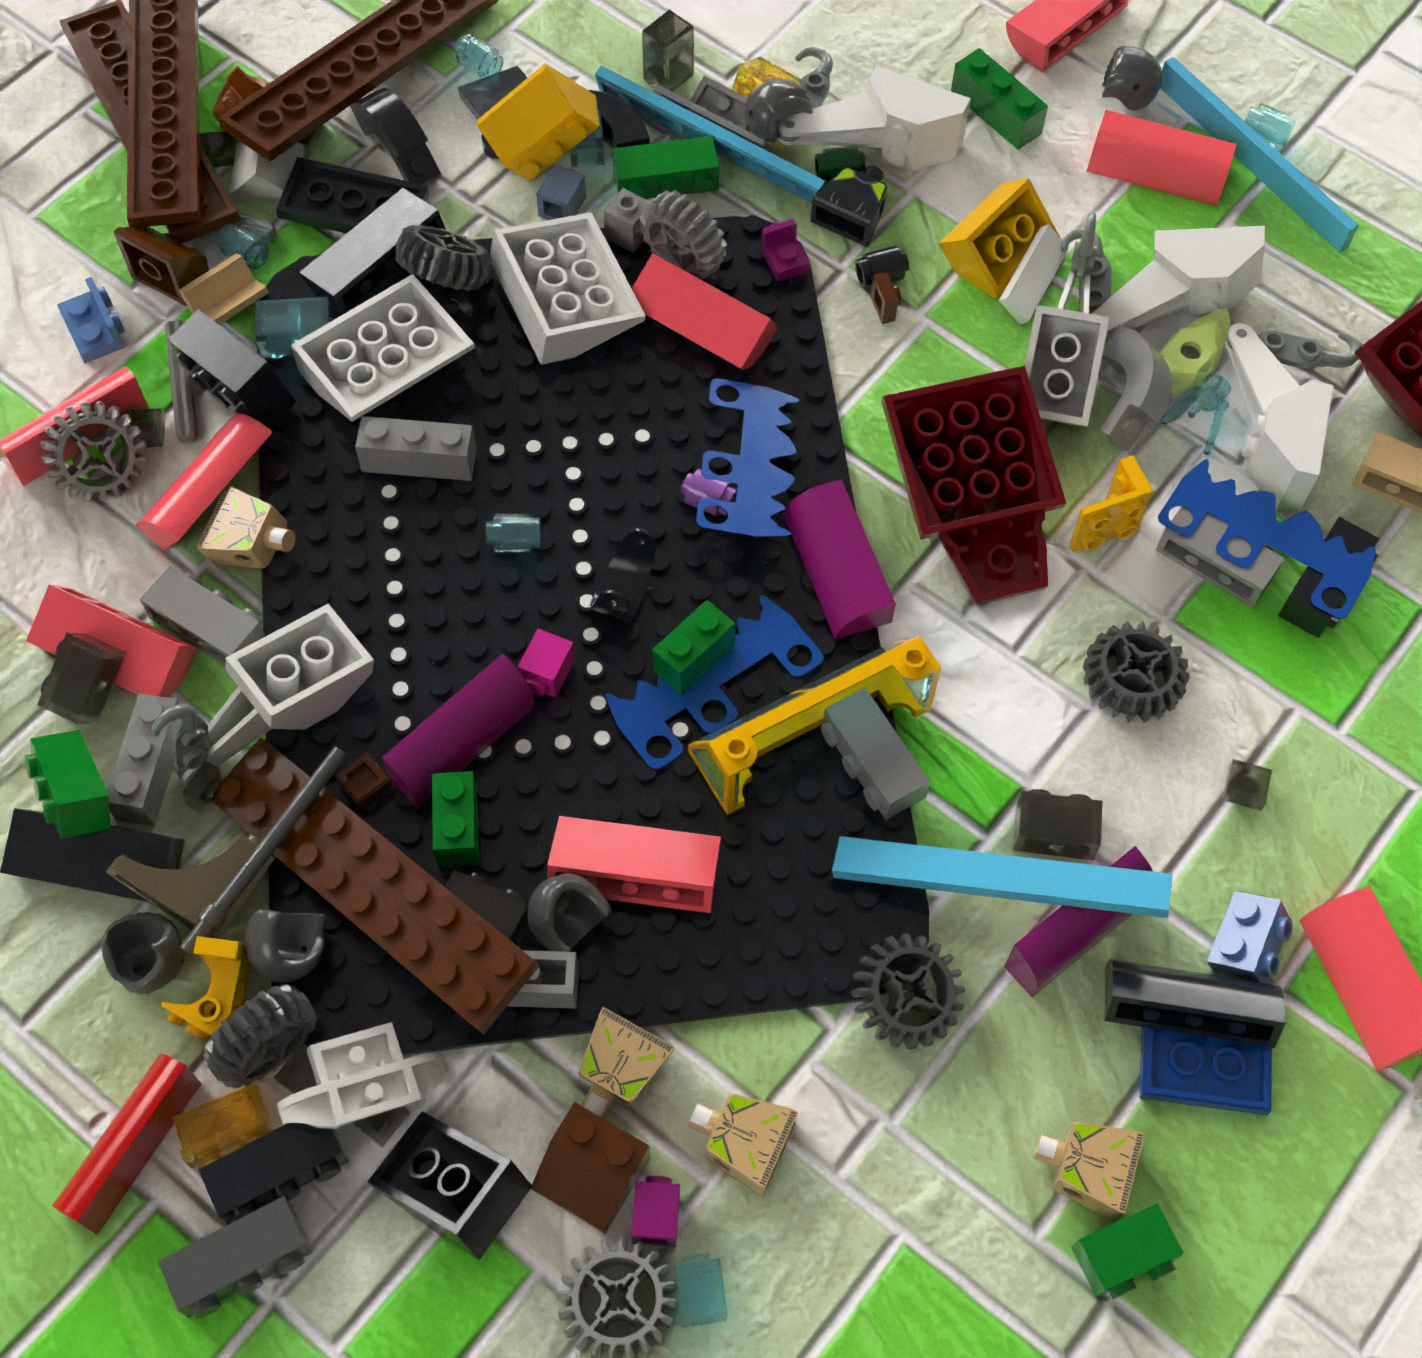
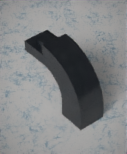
(620, 122)
(399, 131)

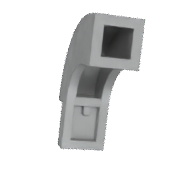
(1145, 390)

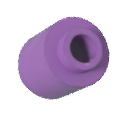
(698, 487)

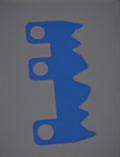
(751, 470)
(1254, 519)
(654, 705)

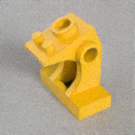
(226, 991)

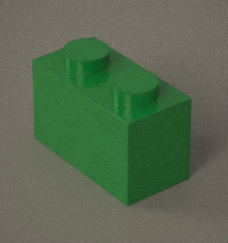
(694, 647)
(455, 819)
(1127, 1252)

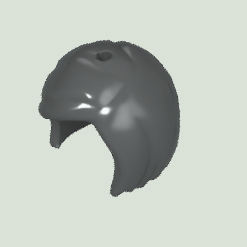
(1132, 77)
(773, 102)
(565, 911)
(284, 944)
(142, 952)

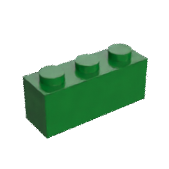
(999, 98)
(669, 166)
(68, 784)

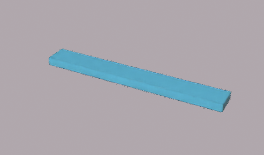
(726, 143)
(1258, 155)
(1004, 876)

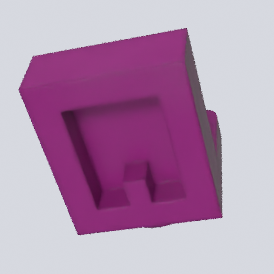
(784, 250)

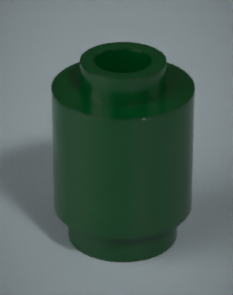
(833, 160)

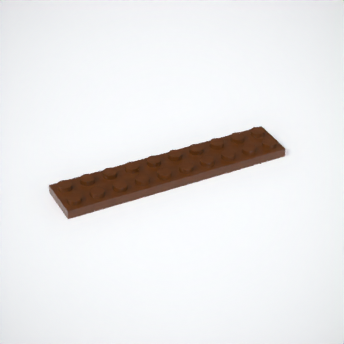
(101, 47)
(344, 72)
(163, 113)
(379, 889)

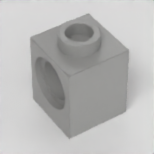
(623, 221)

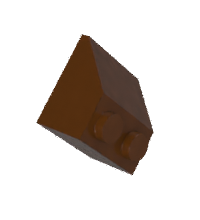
(160, 260)
(590, 1167)

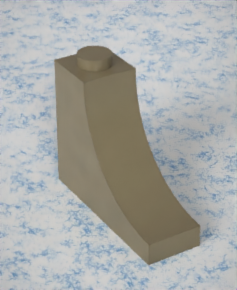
(188, 890)

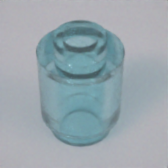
(477, 56)
(1270, 124)
(240, 240)
(513, 532)

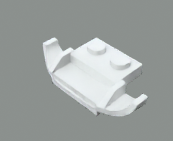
(361, 1078)

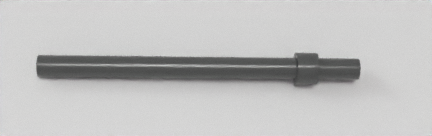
(214, 915)

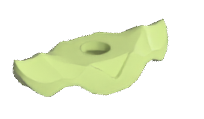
(1208, 337)

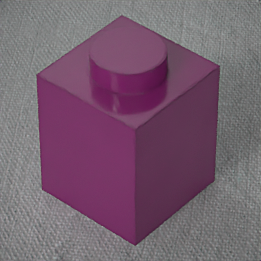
(656, 1212)

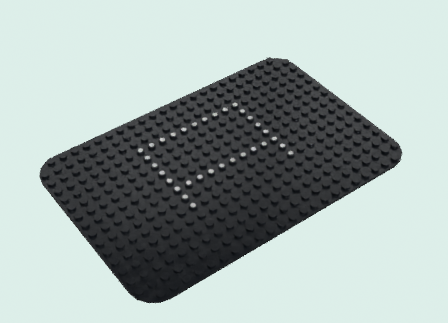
(409, 572)

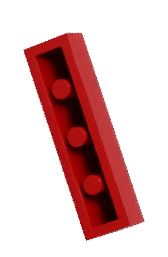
(127, 1143)

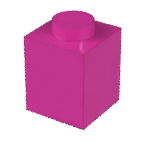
(547, 663)

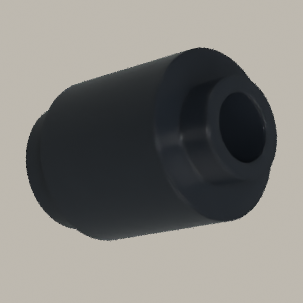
(881, 261)

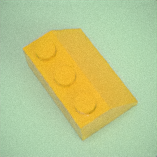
(539, 121)
(996, 236)

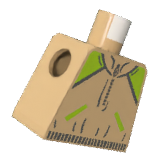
(244, 532)
(620, 1061)
(745, 1138)
(1093, 1165)

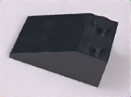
(451, 1183)

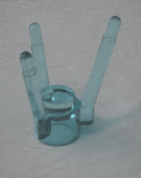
(1208, 397)

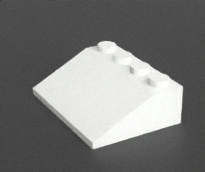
(564, 285)
(380, 348)

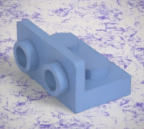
(91, 324)

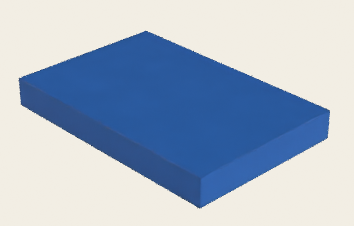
(1205, 1072)

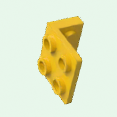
(1119, 512)

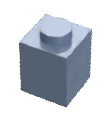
(561, 193)

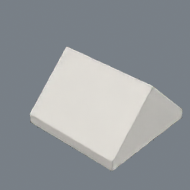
(259, 179)

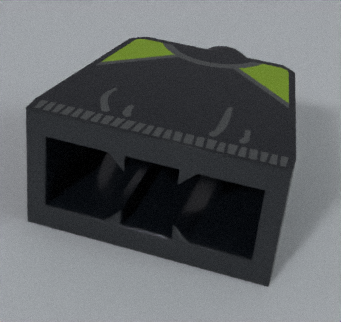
(851, 204)

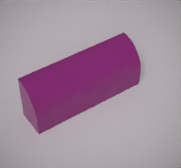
(839, 560)
(459, 730)
(1065, 937)

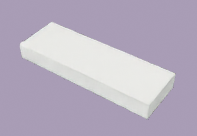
(1033, 275)

